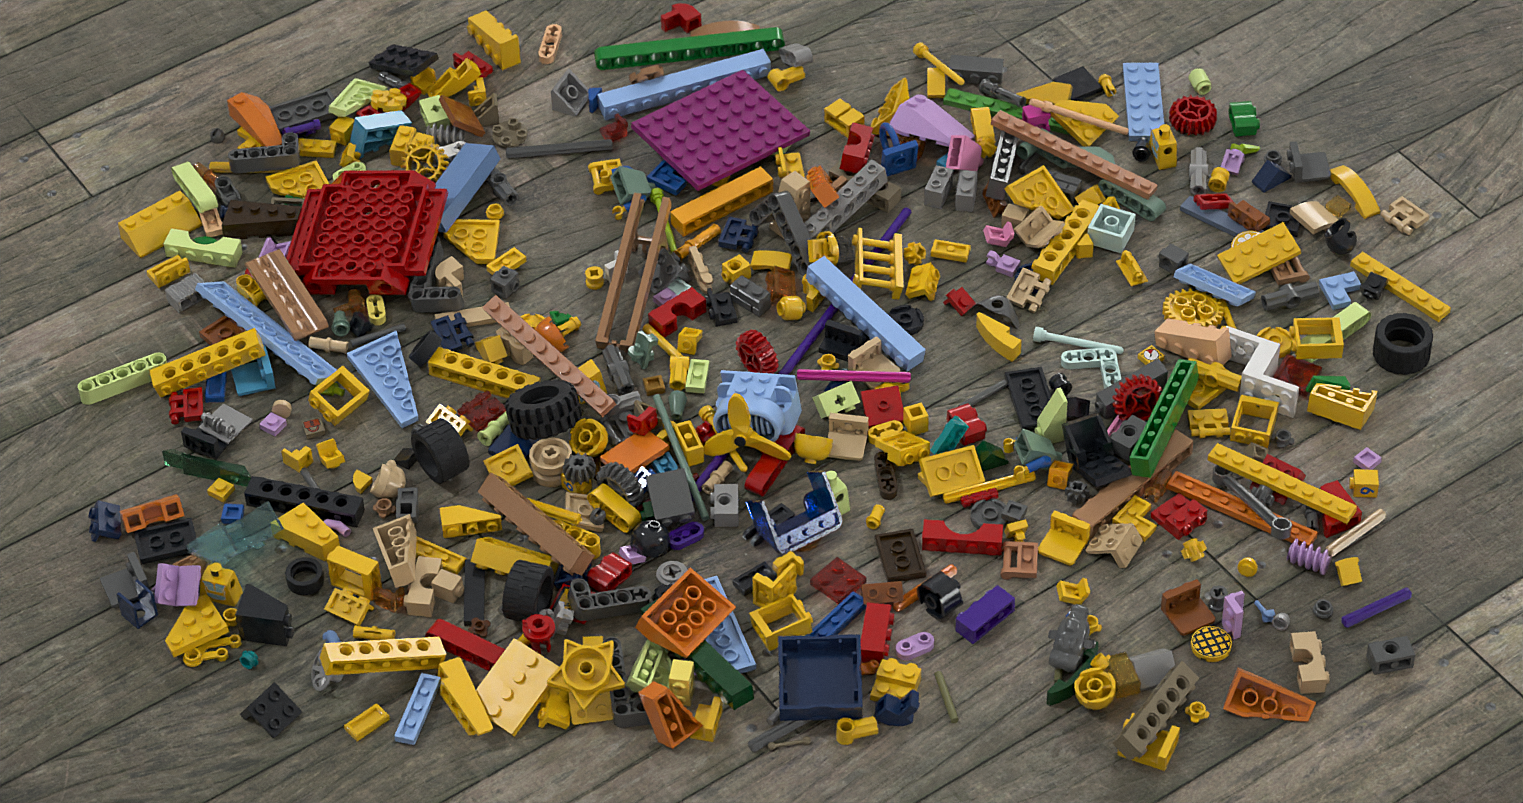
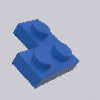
(665, 177)

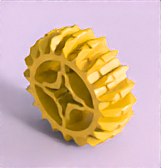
(433, 150)

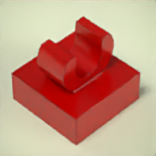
(705, 432)

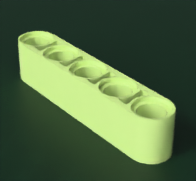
(194, 187)
(1351, 320)
(119, 379)

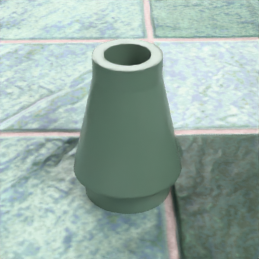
(340, 324)
(677, 403)

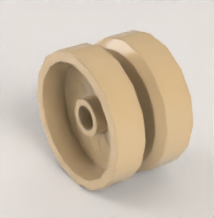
(547, 461)

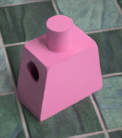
(964, 154)

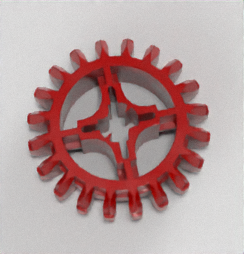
(1193, 115)
(756, 352)
(1149, 387)

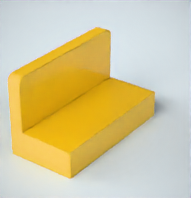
(709, 717)

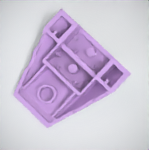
(927, 120)

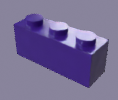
(985, 614)

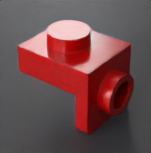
(959, 300)
(644, 422)

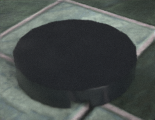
(908, 318)

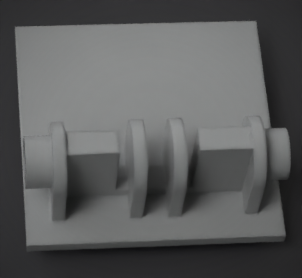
(224, 423)

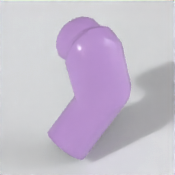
(338, 526)

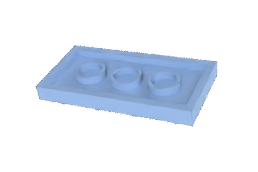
(1214, 284)

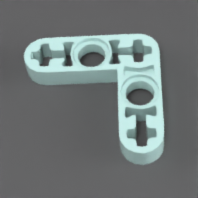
(1103, 362)

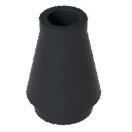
(1141, 151)

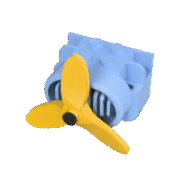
(754, 412)

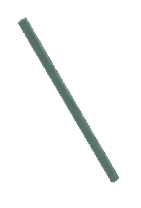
(680, 456)

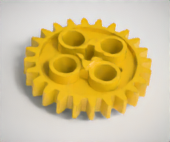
(1193, 308)

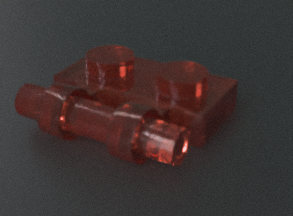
(488, 411)

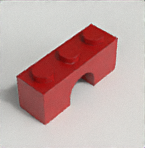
(687, 303)

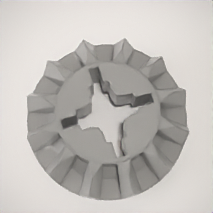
(664, 569)

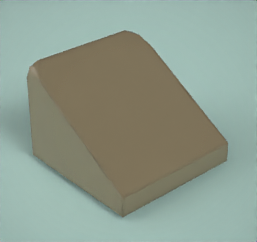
(1256, 452)

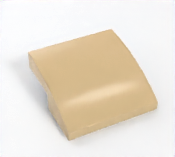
(1313, 216)

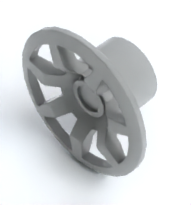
(322, 676)

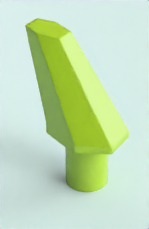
(1245, 148)
(334, 389)

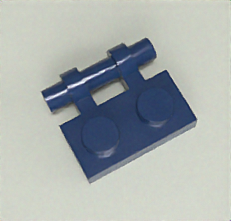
(733, 232)
(446, 330)

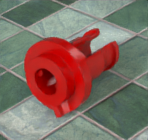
(539, 629)

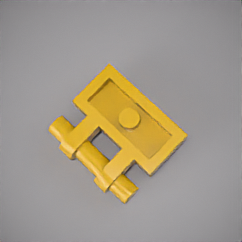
(1208, 422)

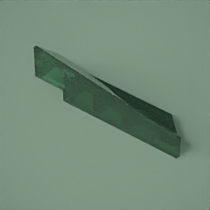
(207, 467)

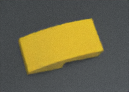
(935, 83)
(767, 259)

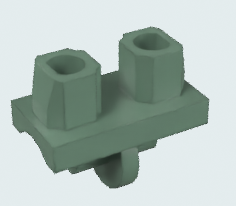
(642, 350)

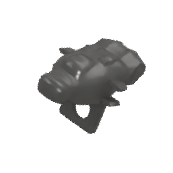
(1071, 640)

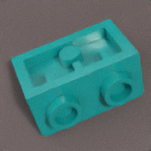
(950, 436)

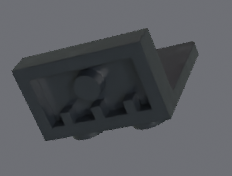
(202, 442)
(272, 710)

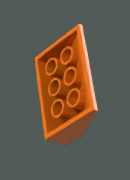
(685, 614)

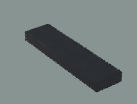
(474, 593)

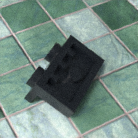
(721, 308)

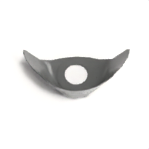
(1007, 309)

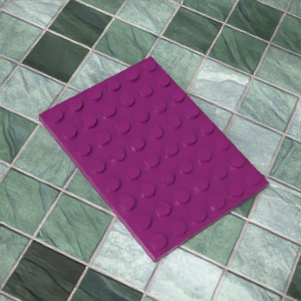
(720, 129)

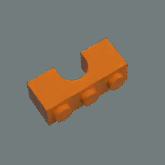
(158, 510)

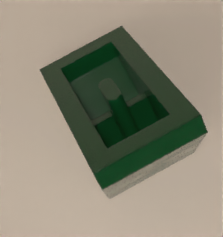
(990, 456)

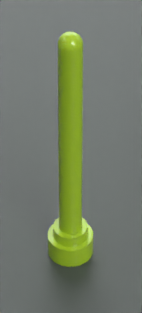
(656, 198)

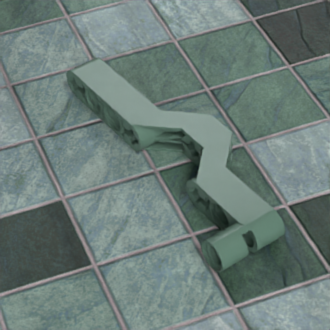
(1148, 209)

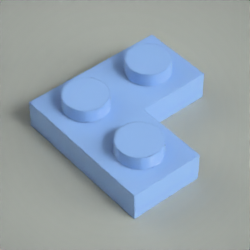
(1336, 289)

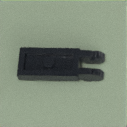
(778, 514)

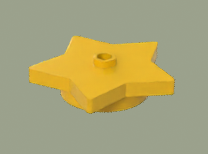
(582, 659)

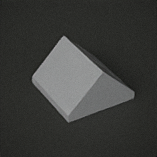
(569, 94)
(1152, 667)

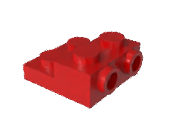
(1180, 516)

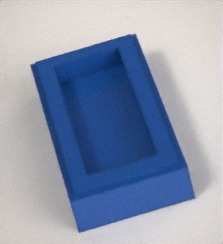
(216, 388)

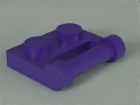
(307, 128)

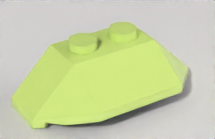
(650, 666)

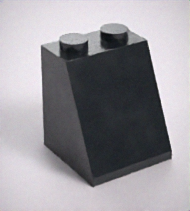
(263, 618)

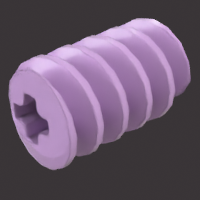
(1309, 557)

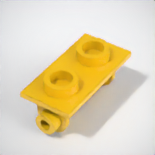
(1131, 269)

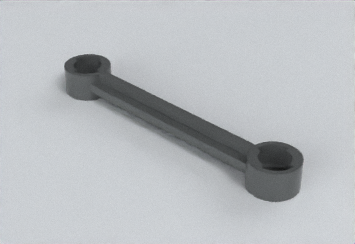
(1280, 526)

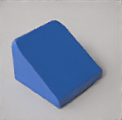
(593, 98)

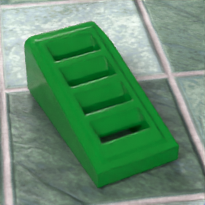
(1331, 380)

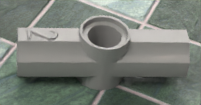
(1198, 171)

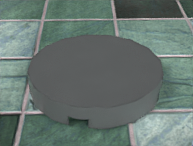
(987, 512)

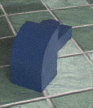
(897, 711)

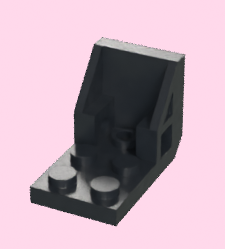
(1092, 450)

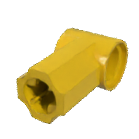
(783, 78)
(678, 368)
(850, 729)

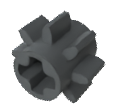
(1077, 492)
(1263, 494)

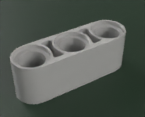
(796, 55)

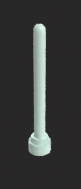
(1042, 335)

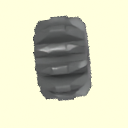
(579, 468)

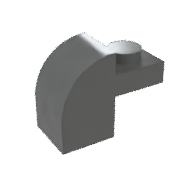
(407, 503)

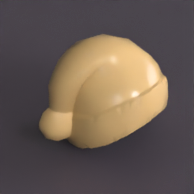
(388, 481)

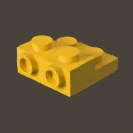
(903, 448)
(895, 679)

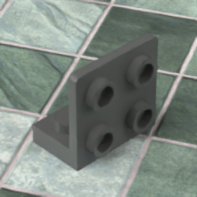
(124, 581)

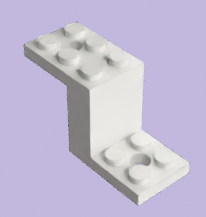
(1261, 363)

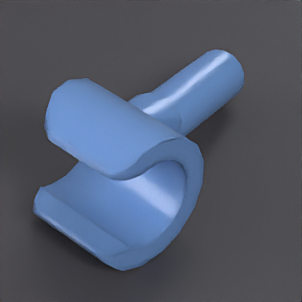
(1267, 615)

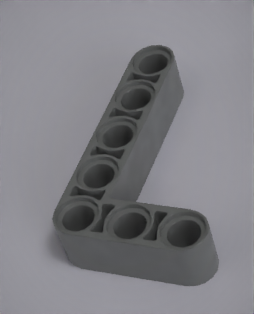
(783, 209)
(427, 297)
(625, 711)

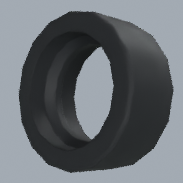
(425, 348)
(300, 565)

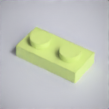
(697, 376)

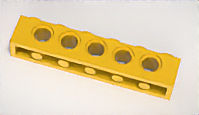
(1063, 246)
(207, 362)
(477, 373)
(382, 655)

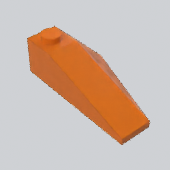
(255, 118)
(1258, 697)

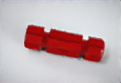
(967, 500)

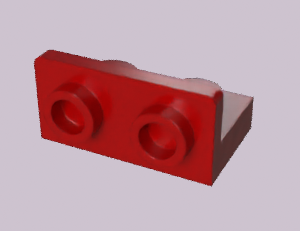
(483, 66)

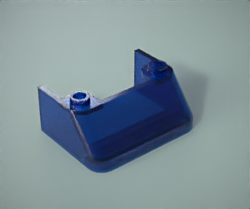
(818, 520)

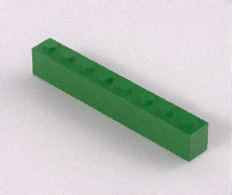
(1164, 418)

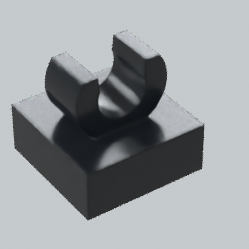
(360, 324)

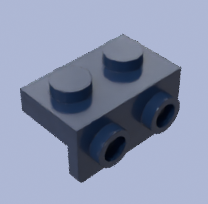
(105, 520)

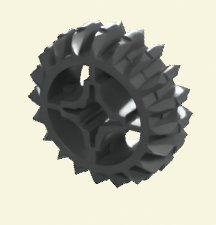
(622, 482)

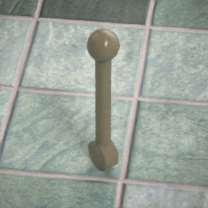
(805, 741)

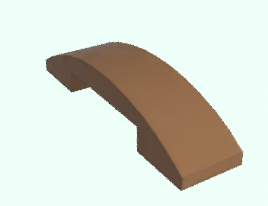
(723, 27)

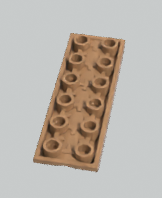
(287, 294)

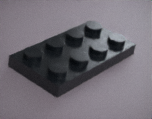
(403, 60)

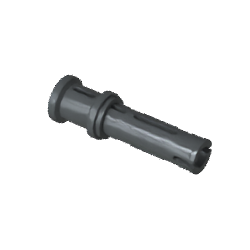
(996, 91)

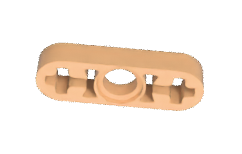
(548, 38)

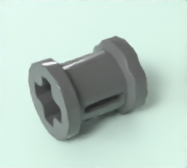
(1215, 593)

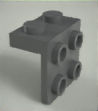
(1308, 165)
(667, 271)

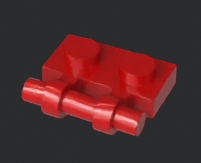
(192, 405)

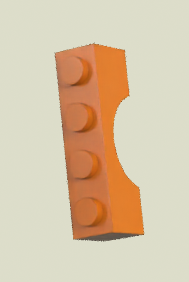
(822, 186)

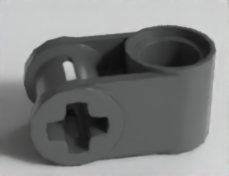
(226, 191)

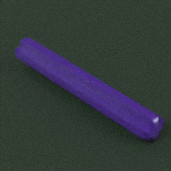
(1376, 607)

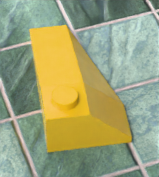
(896, 96)

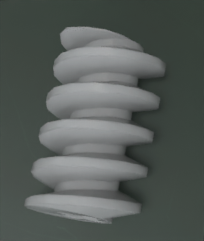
(445, 137)

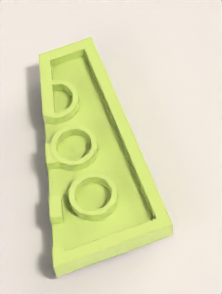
(354, 97)

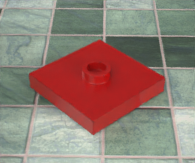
(882, 405)

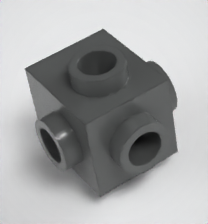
(504, 282)

